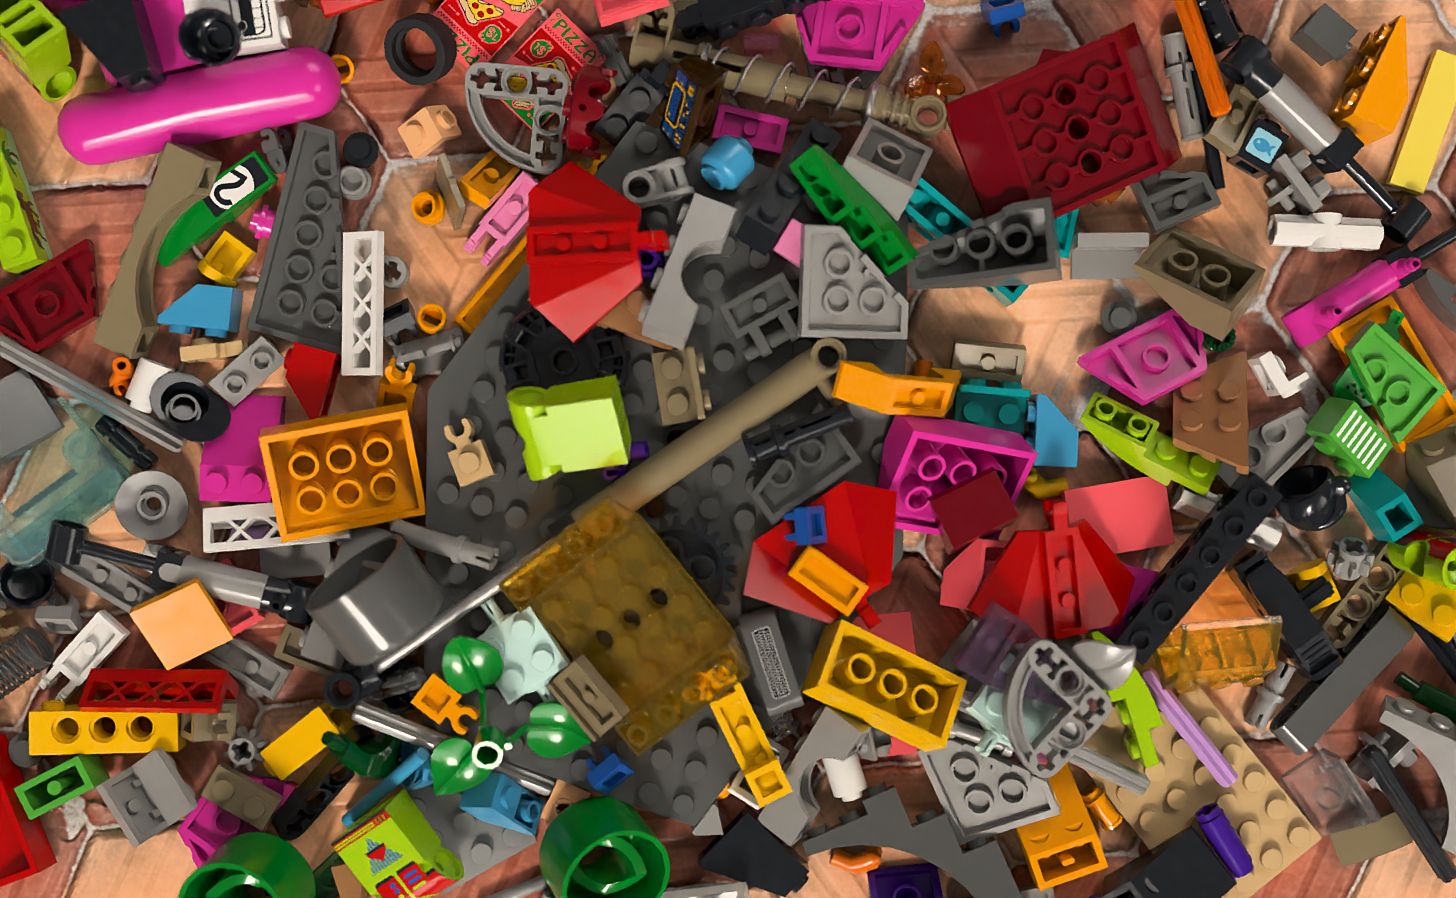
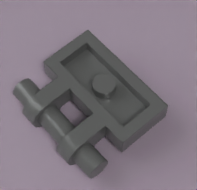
(759, 307)

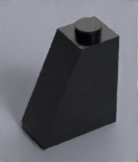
(120, 40)
(755, 856)

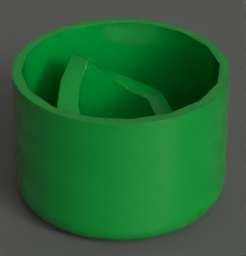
(253, 860)
(631, 867)

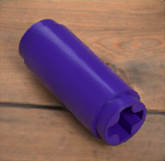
(1224, 840)

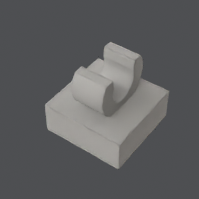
(60, 619)

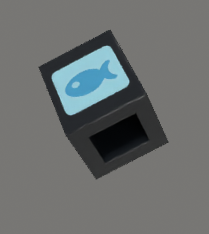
(1260, 148)

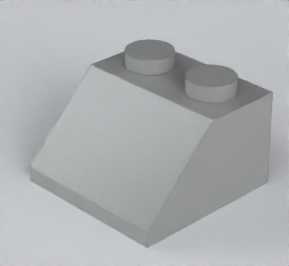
(887, 165)

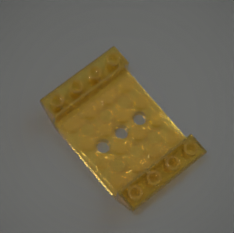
(667, 664)

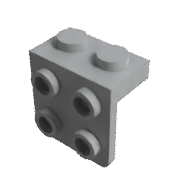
(148, 796)

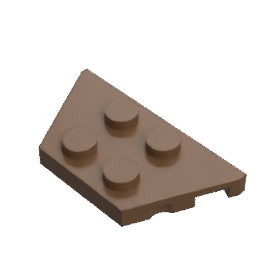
(1213, 413)

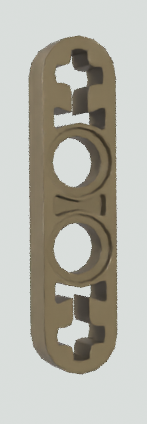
(1370, 595)

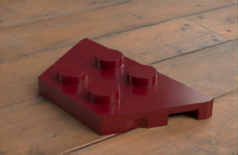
(52, 299)

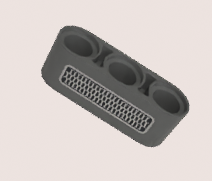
(770, 660)

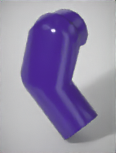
(638, 451)

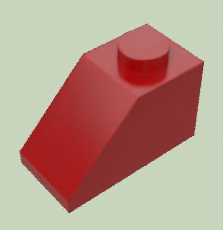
(313, 377)

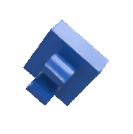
(1000, 11)
(809, 525)
(609, 773)

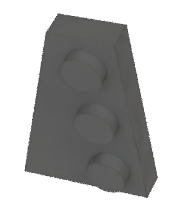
(804, 472)

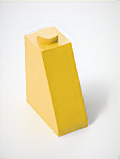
(304, 740)

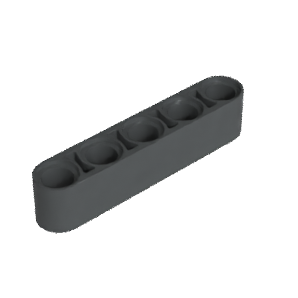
(1325, 700)

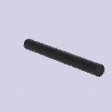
(1211, 153)

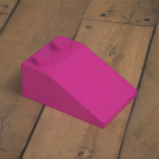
(234, 463)

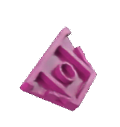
(856, 31)
(1150, 358)
(212, 826)

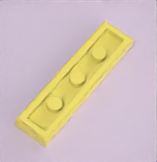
(1425, 125)

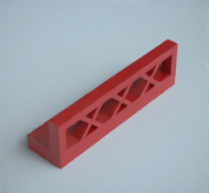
(157, 684)

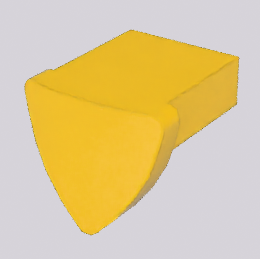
(226, 260)
(1308, 572)

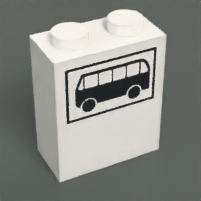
(259, 20)

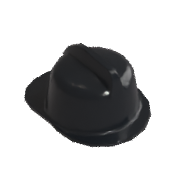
(189, 407)

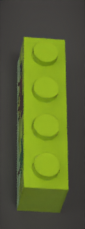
(21, 230)

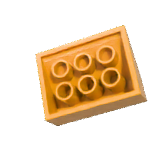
(342, 471)

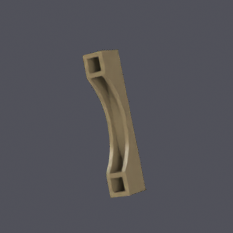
(130, 314)

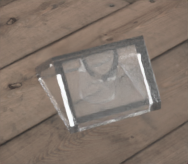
(1329, 793)

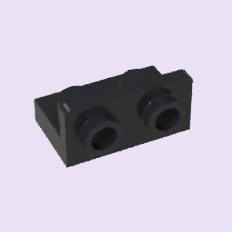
(1220, 24)

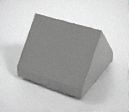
(710, 823)

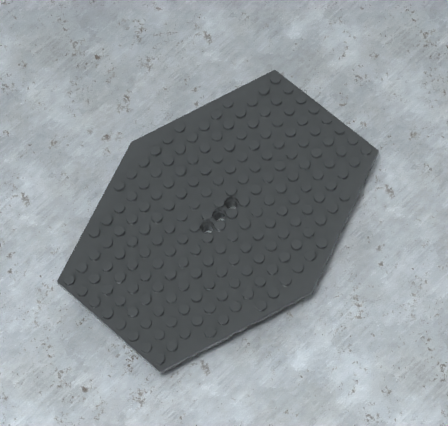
(513, 513)

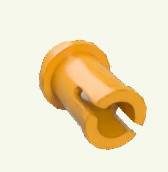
(1101, 807)

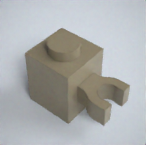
(211, 726)

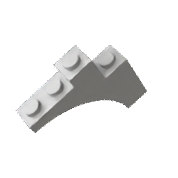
(1436, 739)

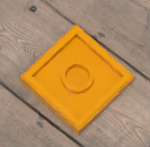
(182, 623)

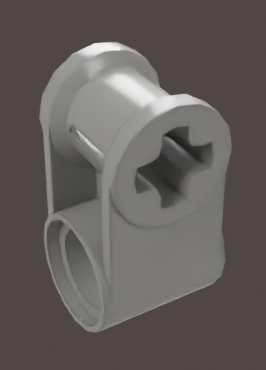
(660, 183)

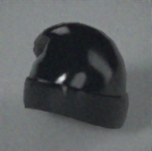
(1312, 497)

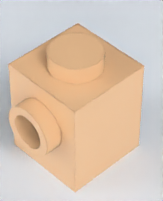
(562, 796)

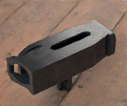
(1272, 595)

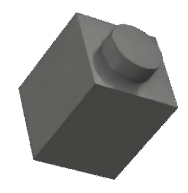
(1324, 35)

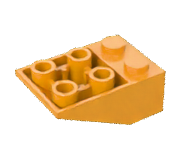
(1376, 85)
(1062, 844)

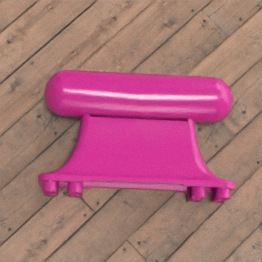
(196, 99)

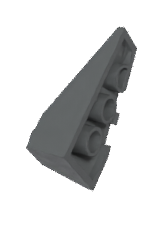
(1001, 250)

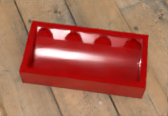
(22, 840)

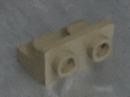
(680, 385)

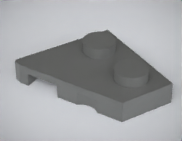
(1174, 198)

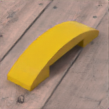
(750, 746)

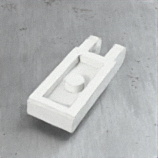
(86, 651)

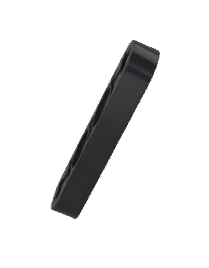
(297, 813)

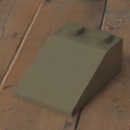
(1200, 280)
(1432, 469)

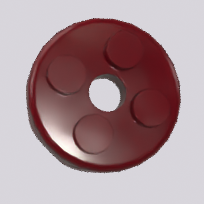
(585, 109)

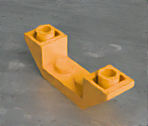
(894, 393)

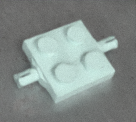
(527, 650)
(987, 709)

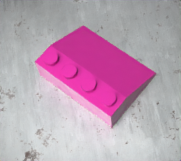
(936, 453)

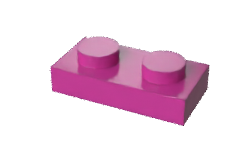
(761, 130)

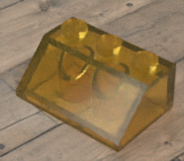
(1219, 653)

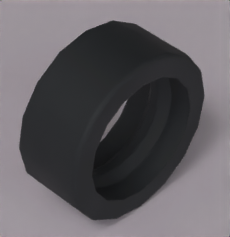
(397, 55)

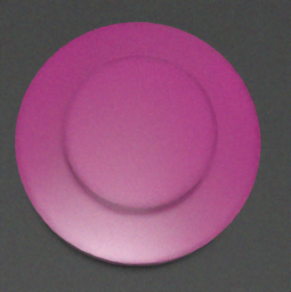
(263, 222)

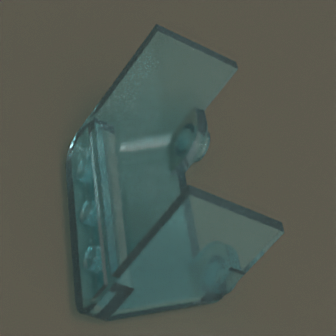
(77, 496)

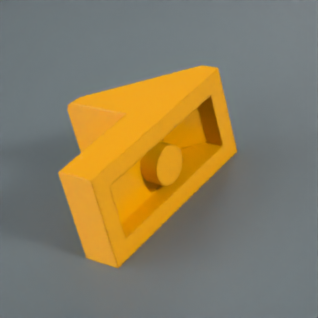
(488, 180)

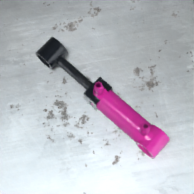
(1384, 275)

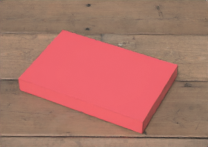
(1124, 512)

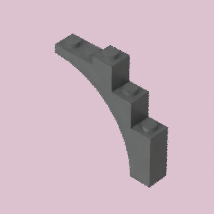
(886, 824)

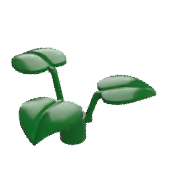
(459, 764)

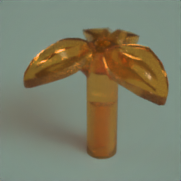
(934, 64)

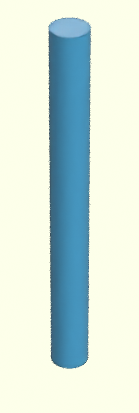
(387, 785)

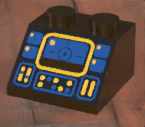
(691, 102)

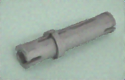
(1182, 86)
(458, 548)

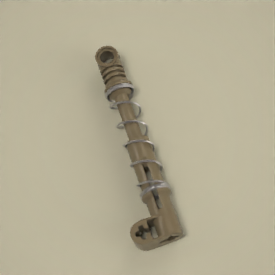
(778, 82)

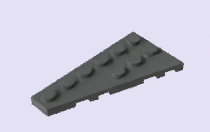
(304, 257)

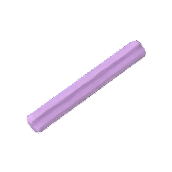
(1189, 730)

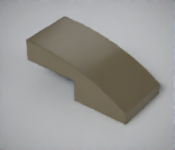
(1371, 839)

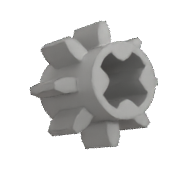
(1350, 558)
(237, 748)

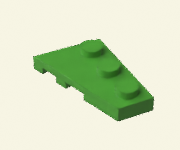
(1393, 380)

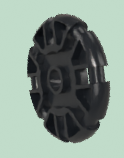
(552, 341)

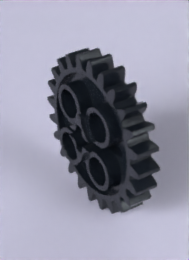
(697, 544)

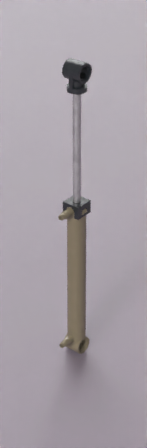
(634, 489)

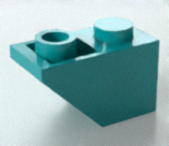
(1383, 506)

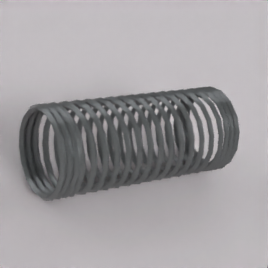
(27, 654)

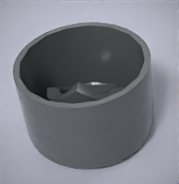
(376, 601)

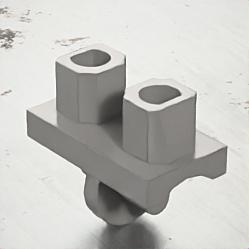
(1290, 186)
(1394, 746)

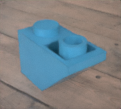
(207, 308)
(1050, 433)
(503, 804)

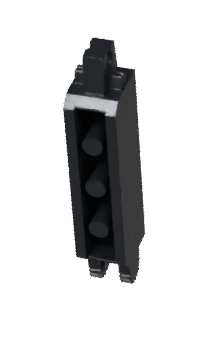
(727, 17)

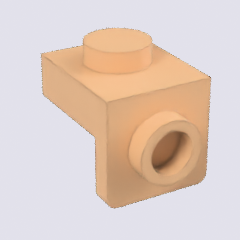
(429, 130)

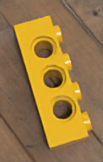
(50, 736)

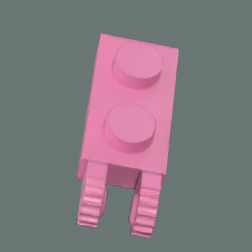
(504, 219)

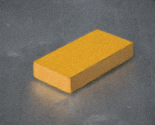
(828, 580)

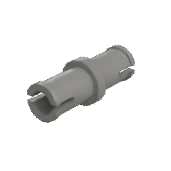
(1269, 695)

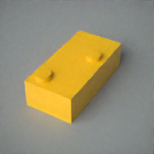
(884, 686)

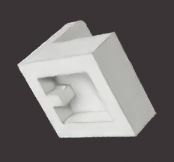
(1270, 374)

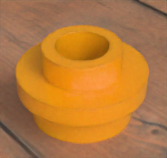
(421, 203)

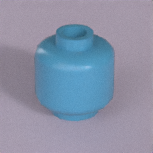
(727, 162)

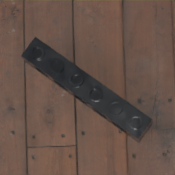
(1195, 565)

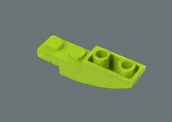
(1139, 443)
(1136, 711)

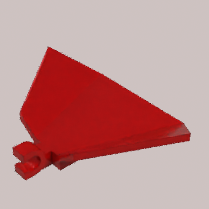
(583, 249)
(859, 540)
(1058, 578)

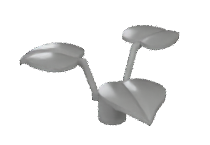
(1102, 661)

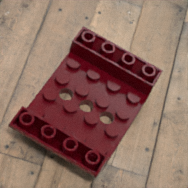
(1019, 137)

